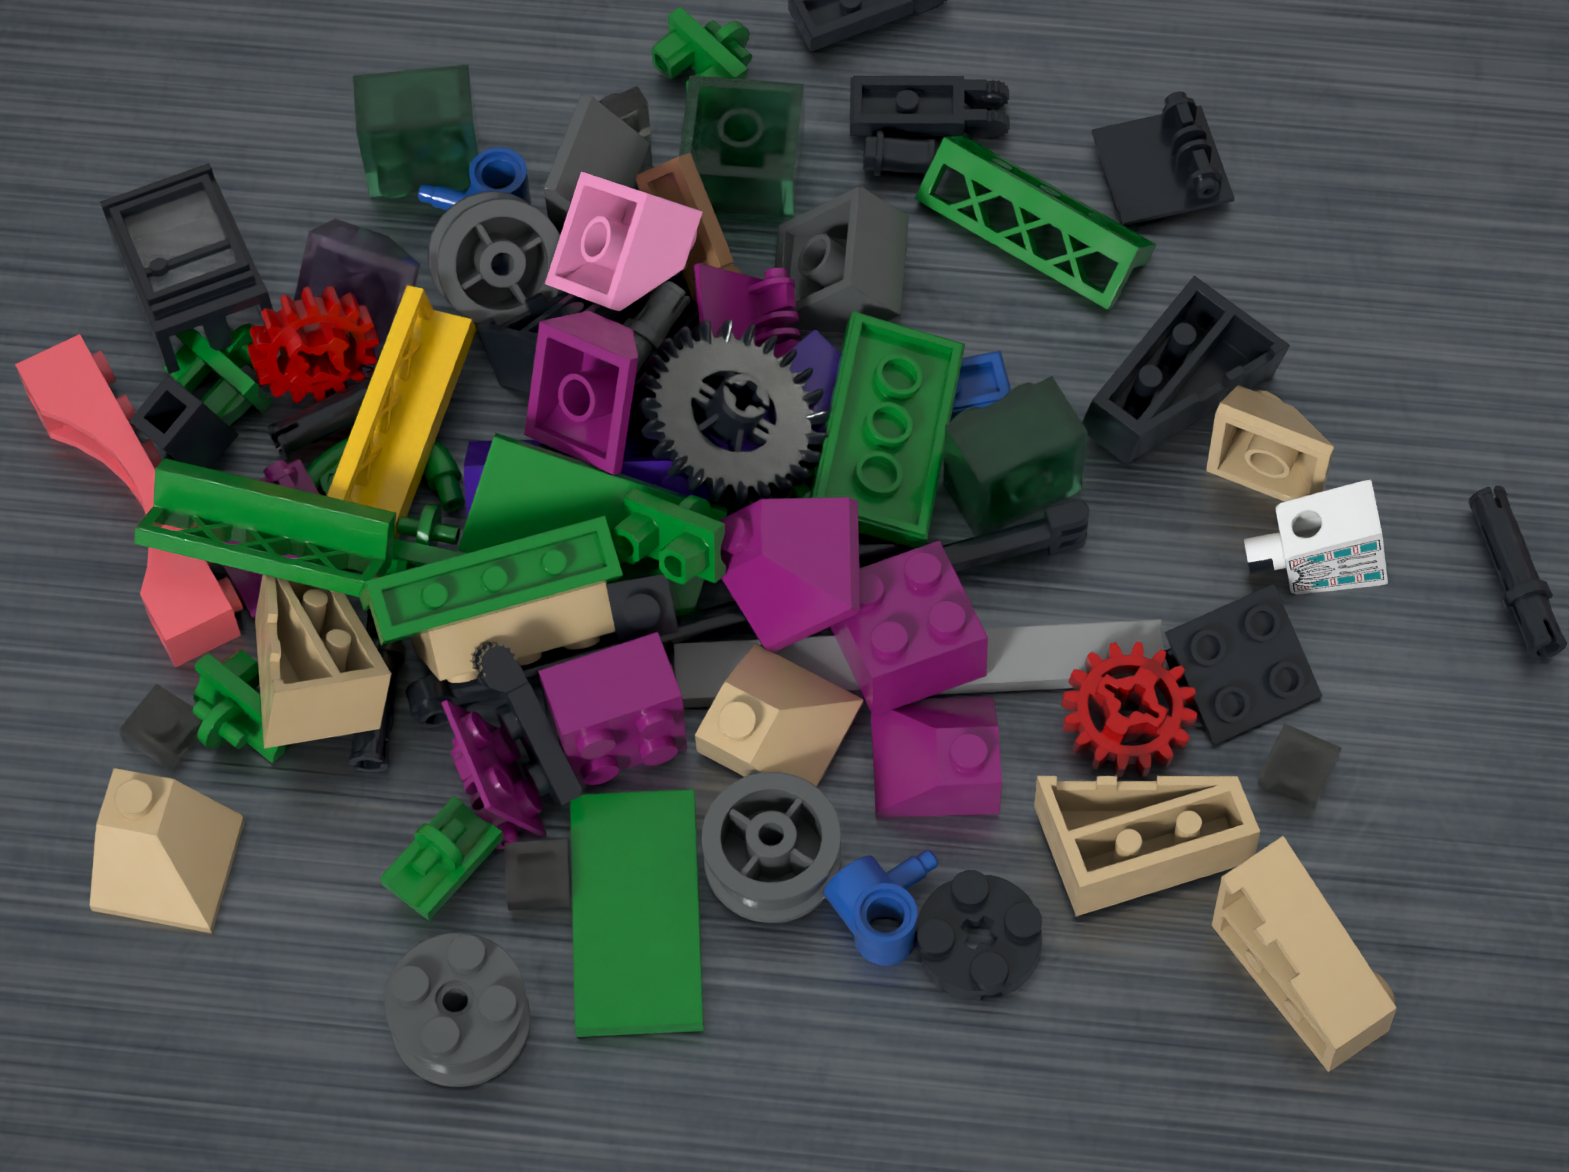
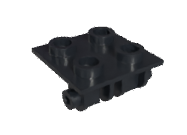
(1163, 163)
(1242, 664)

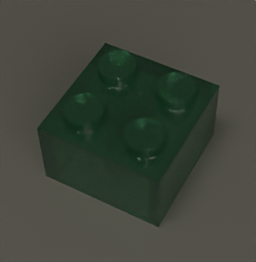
(416, 129)
(746, 143)
(1014, 456)

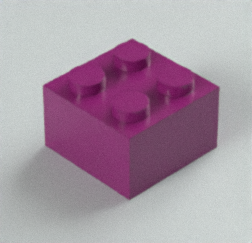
(912, 630)
(615, 709)

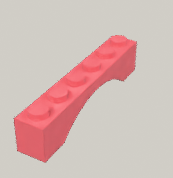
(79, 409)

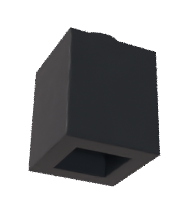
(183, 425)
(643, 601)

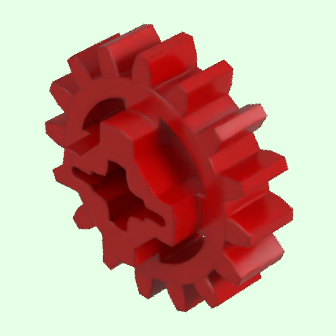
(313, 344)
(1147, 723)

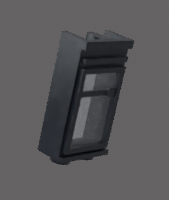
(184, 258)

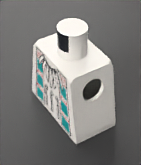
(1325, 541)

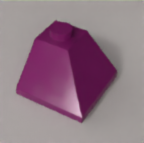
(583, 388)
(793, 566)
(937, 758)

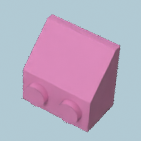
(620, 243)

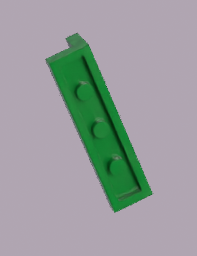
(1042, 200)
(268, 524)
(491, 580)

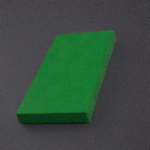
(889, 426)
(540, 490)
(636, 913)

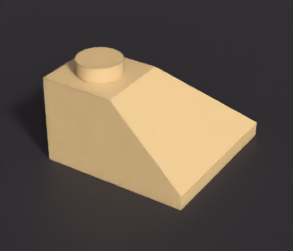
(1268, 446)
(776, 719)
(162, 852)

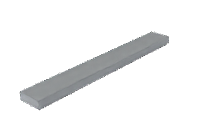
(1016, 658)

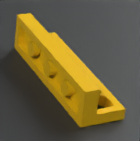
(403, 406)

